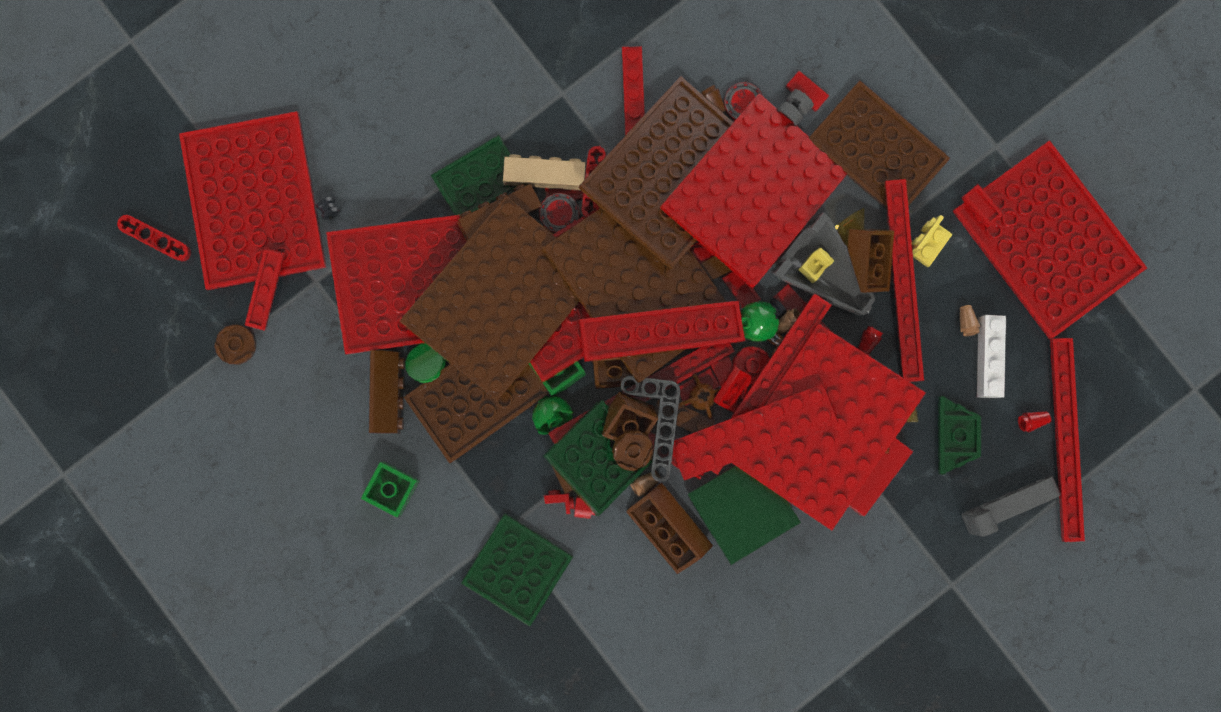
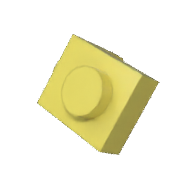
(815, 264)

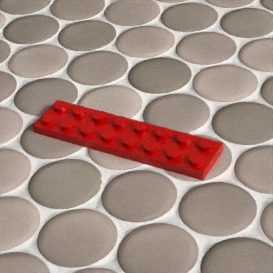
(661, 330)
(754, 432)

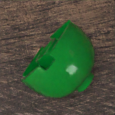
(759, 321)
(551, 413)

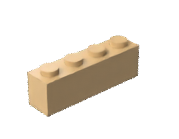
(543, 173)

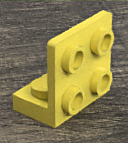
(930, 243)

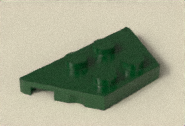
(957, 435)

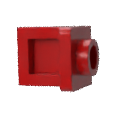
(556, 496)

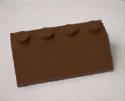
(385, 392)
(669, 528)

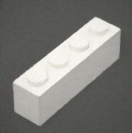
(991, 356)

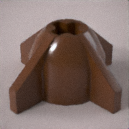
(701, 396)

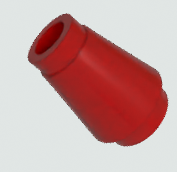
(869, 340)
(1033, 420)

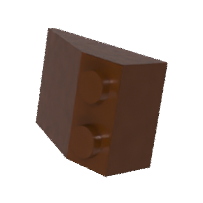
(871, 258)

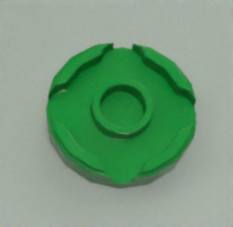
(424, 364)

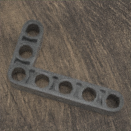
(665, 400)
(984, 518)

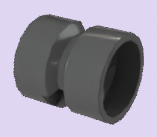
(796, 106)

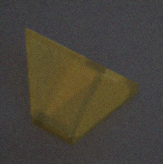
(854, 221)

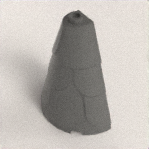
(838, 281)

